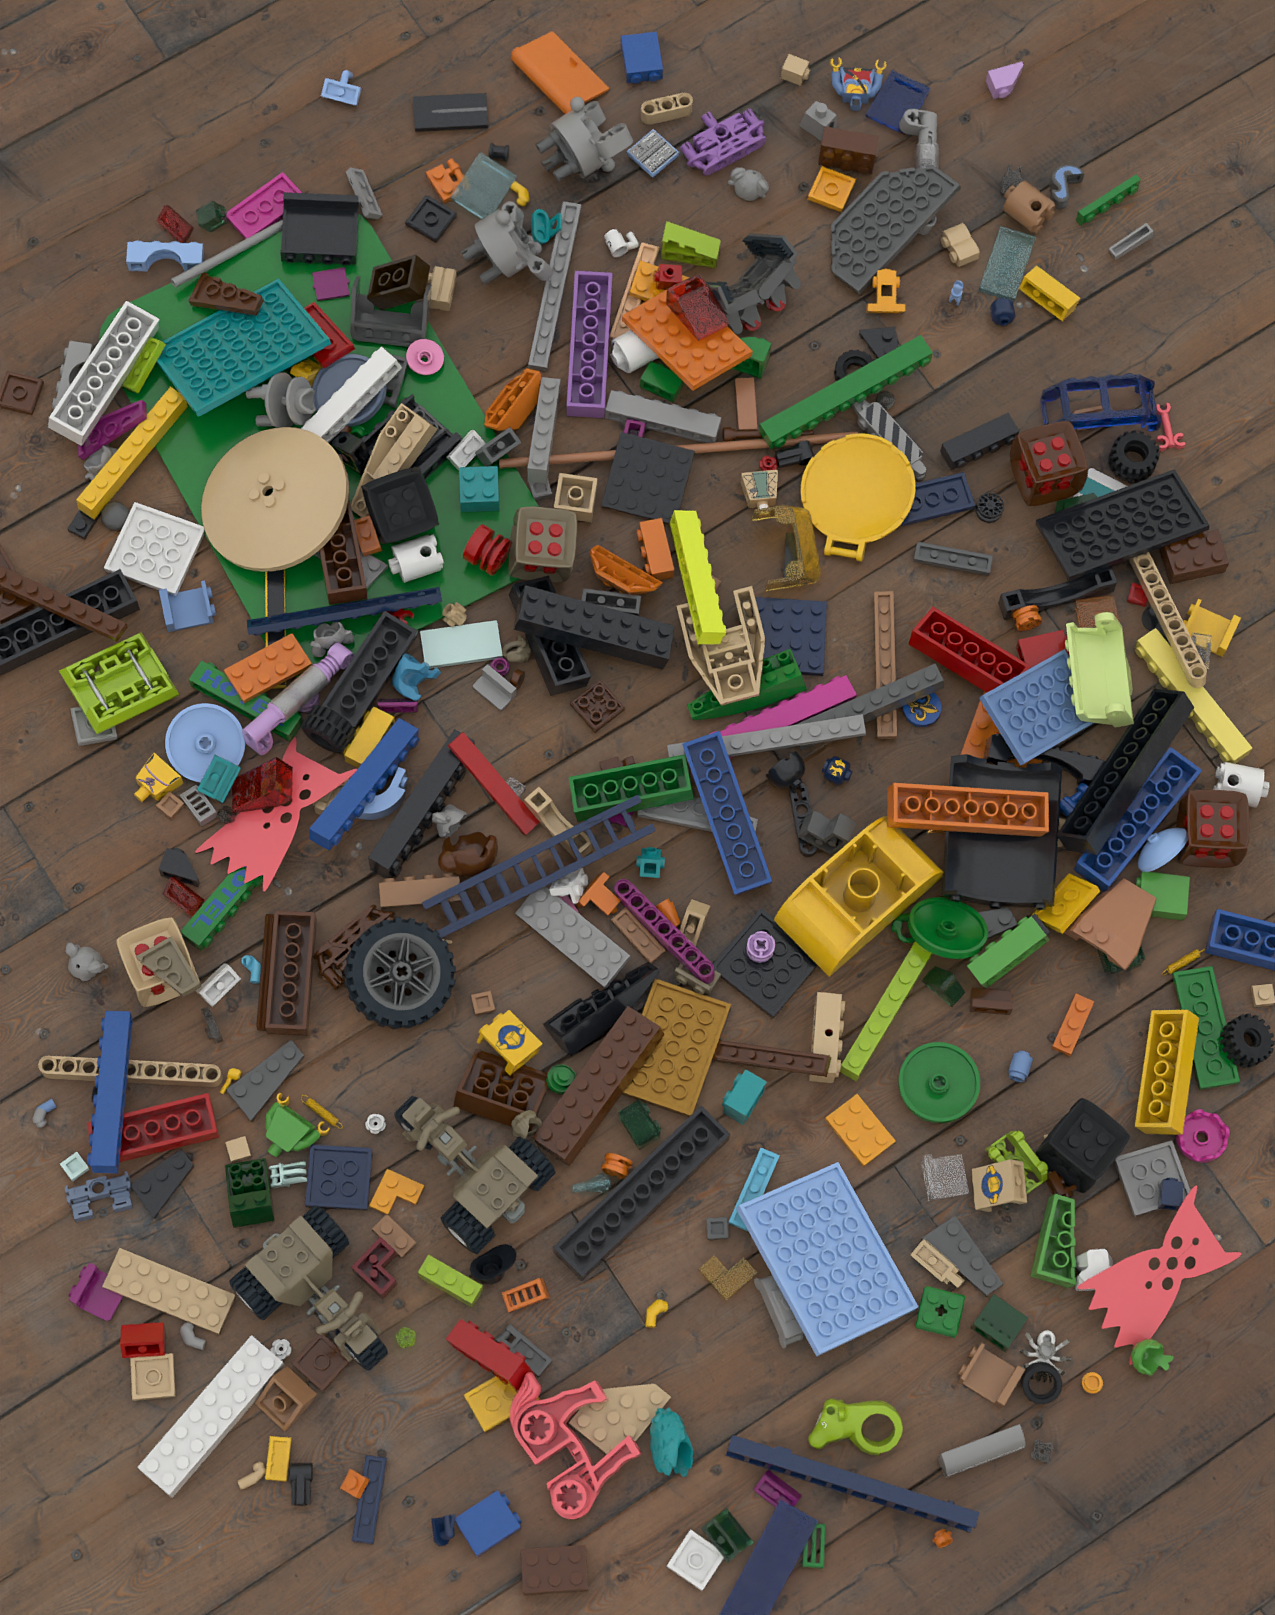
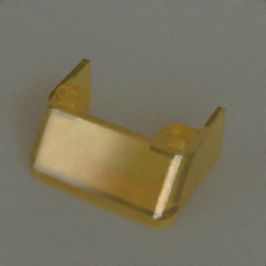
(807, 567)

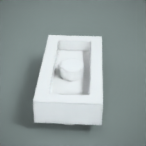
(466, 449)

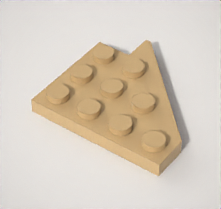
(624, 1414)

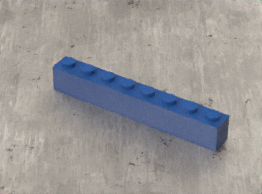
(364, 784)
(111, 1092)

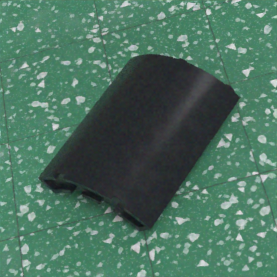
(1001, 866)

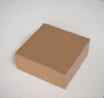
(170, 805)
(483, 1003)

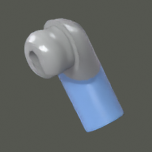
(40, 1113)

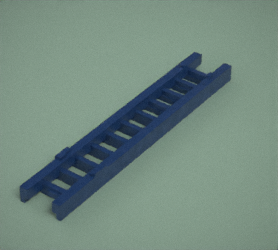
(531, 853)
(853, 1484)

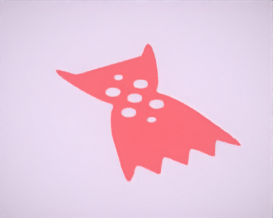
(262, 848)
(1123, 1287)

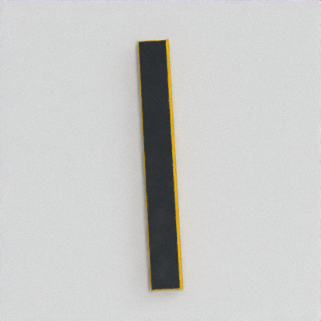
(275, 604)

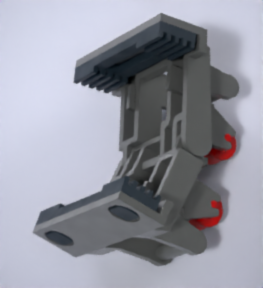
(760, 283)

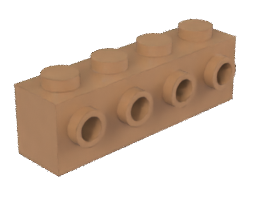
(414, 892)

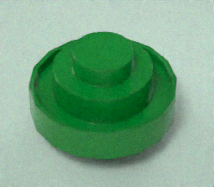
(560, 1078)

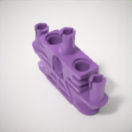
(725, 149)

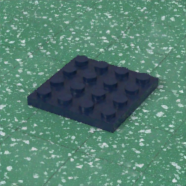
(797, 627)

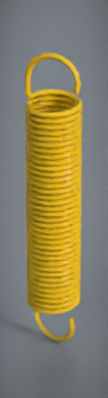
(1183, 961)
(321, 1111)

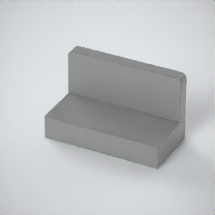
(495, 688)

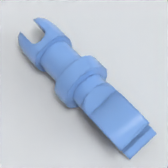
(956, 292)

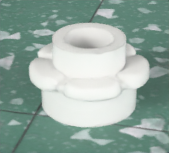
(375, 1118)
(286, 1348)

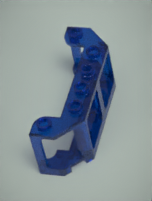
(1107, 416)

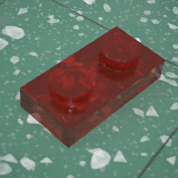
(175, 224)
(183, 896)

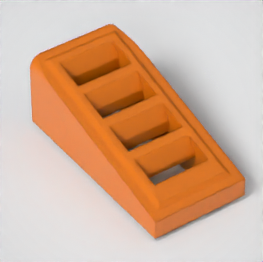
(543, 1290)

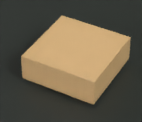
(238, 1149)

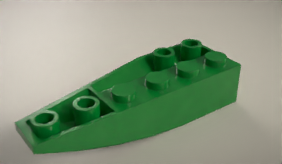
(778, 681)

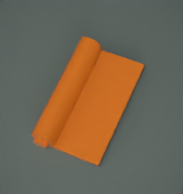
(557, 71)

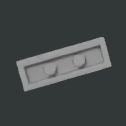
(365, 194)

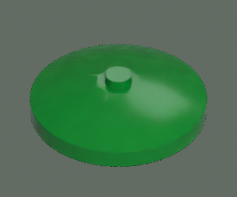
(947, 928)
(939, 1082)

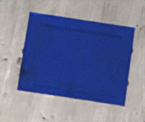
(895, 98)

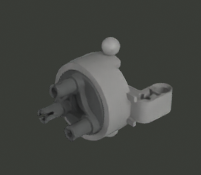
(581, 142)

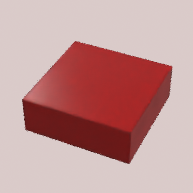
(1137, 595)

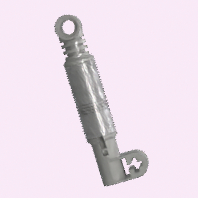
(927, 148)

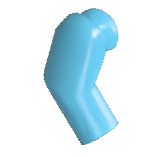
(253, 966)

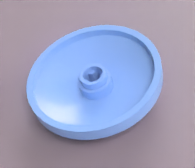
(199, 735)

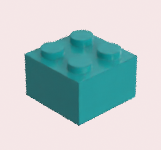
(479, 489)
(744, 1097)

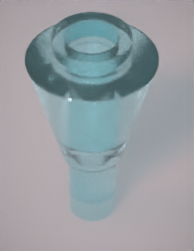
(596, 1184)

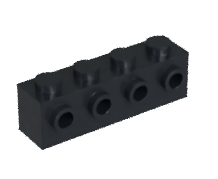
(979, 441)

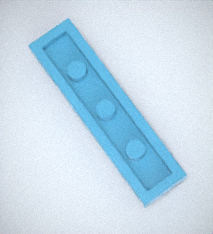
(755, 1183)

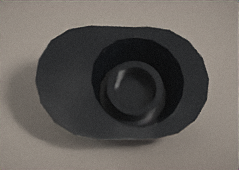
(492, 1265)

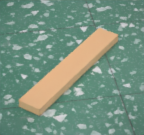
(646, 253)

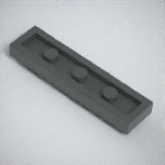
(953, 558)

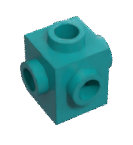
(650, 862)

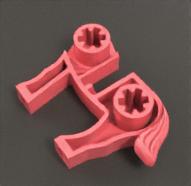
(544, 1432)

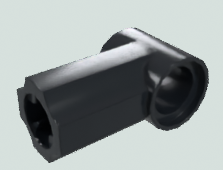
(799, 454)
(301, 1478)

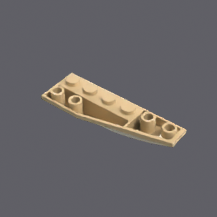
(394, 450)

